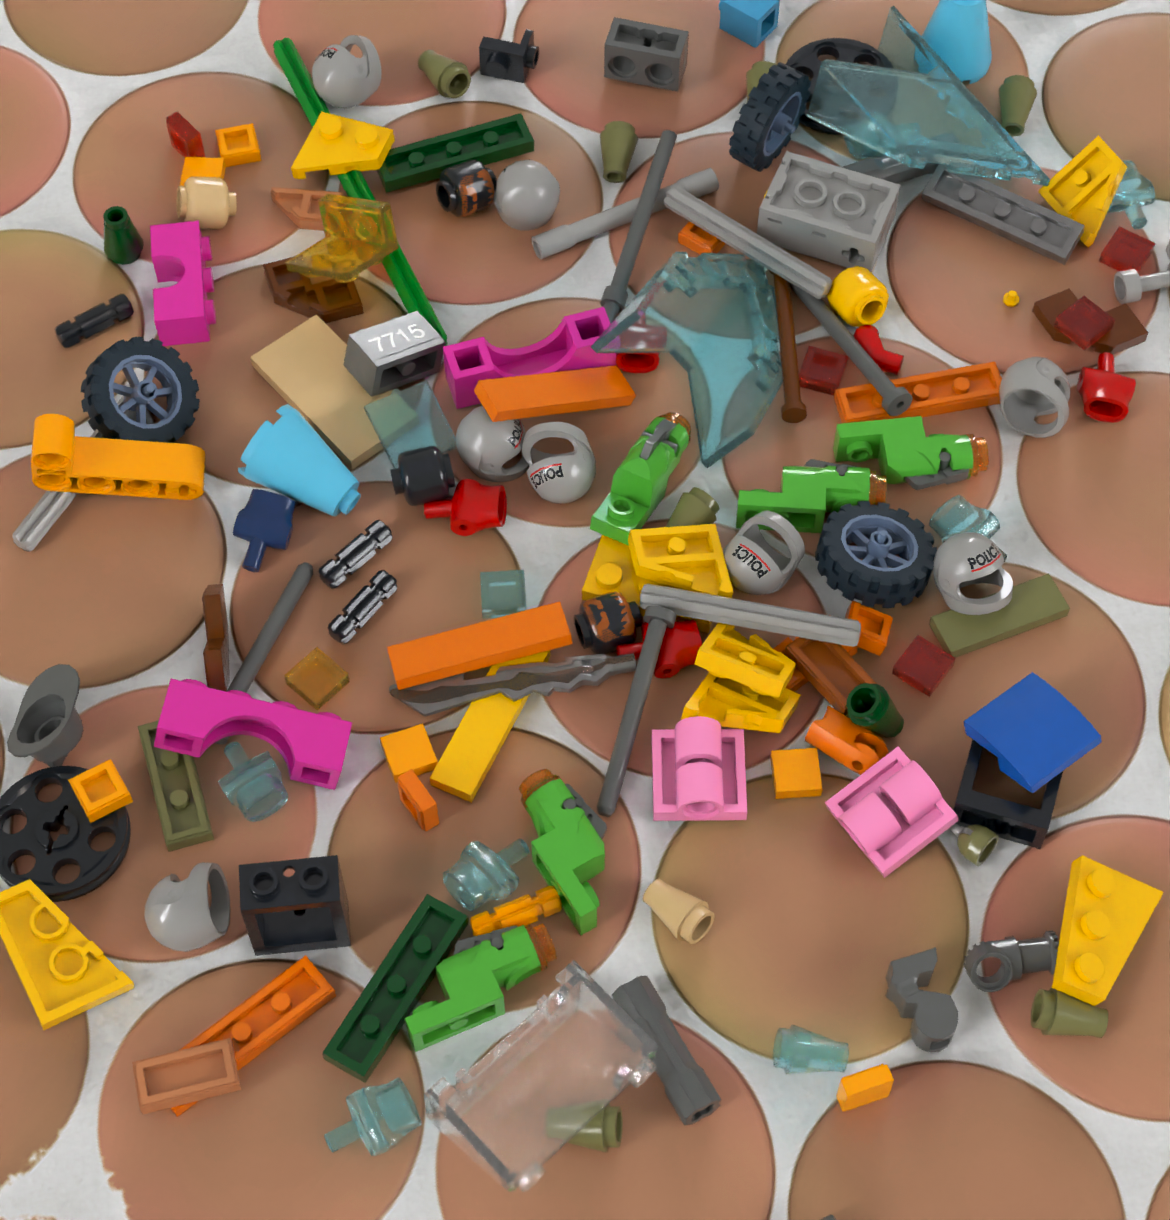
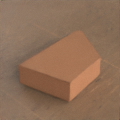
(301, 205)

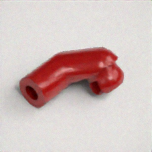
(869, 339)

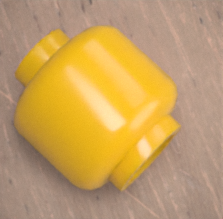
(858, 296)

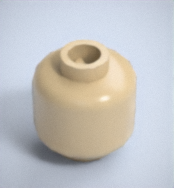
(206, 201)

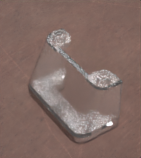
(543, 1081)

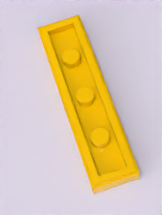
(479, 738)

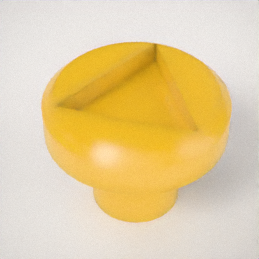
(1011, 298)

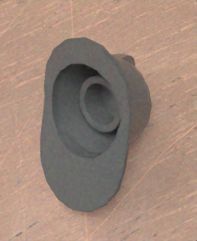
(47, 717)

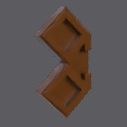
(297, 293)
(1125, 332)
(217, 646)

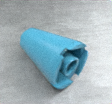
(961, 37)
(299, 465)

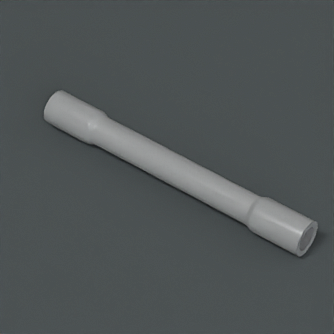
(567, 236)

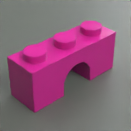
(183, 309)

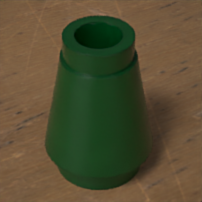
(121, 237)
(873, 709)

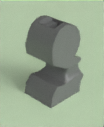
(932, 1012)

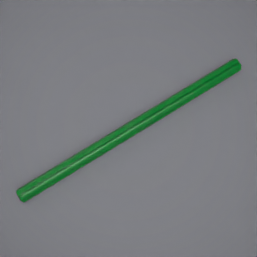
(354, 183)

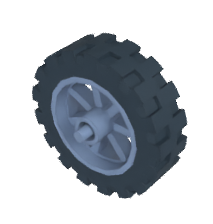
(769, 116)
(158, 363)
(879, 537)

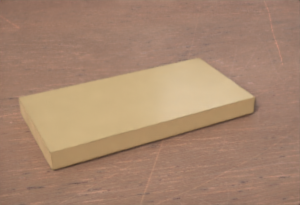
(311, 377)

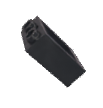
(1003, 817)
(272, 903)

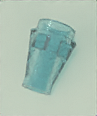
(808, 1052)

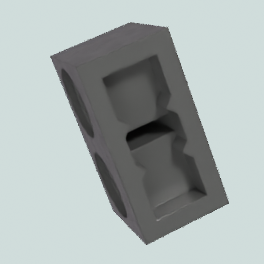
(646, 54)

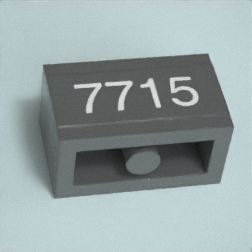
(394, 353)

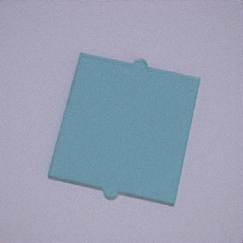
(410, 421)

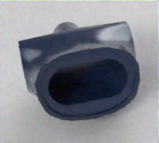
(264, 523)

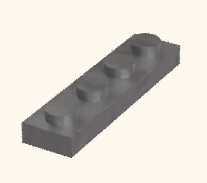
(1004, 213)

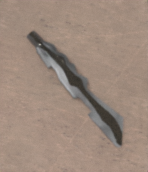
(514, 682)

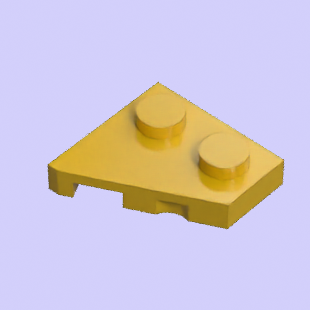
(342, 146)
(682, 558)
(745, 661)

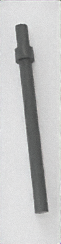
(615, 295)

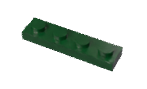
(429, 157)
(395, 988)

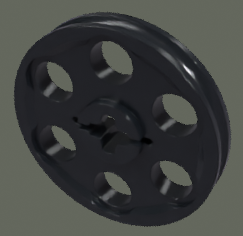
(847, 50)
(72, 848)

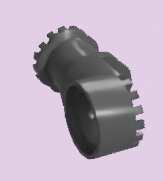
(1016, 959)

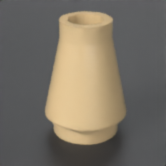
(682, 913)

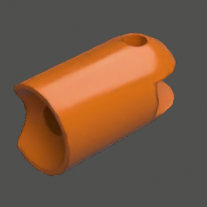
(846, 741)

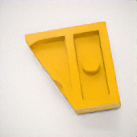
(1086, 187)
(740, 707)

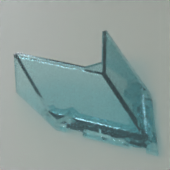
(917, 110)
(721, 328)

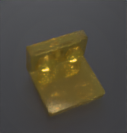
(355, 238)

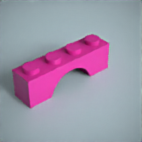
(561, 351)
(200, 716)

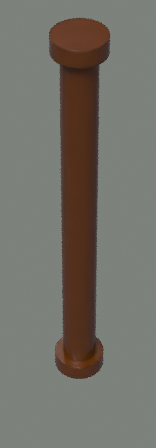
(793, 410)

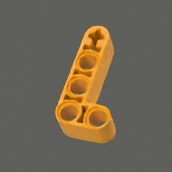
(113, 465)

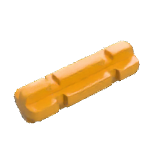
(518, 911)

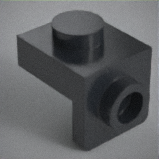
(508, 59)

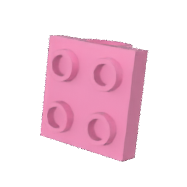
(698, 772)
(892, 811)

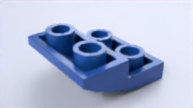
(1032, 732)

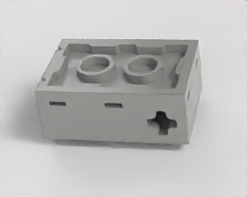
(828, 211)

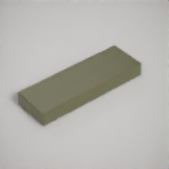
(1031, 606)
(176, 793)

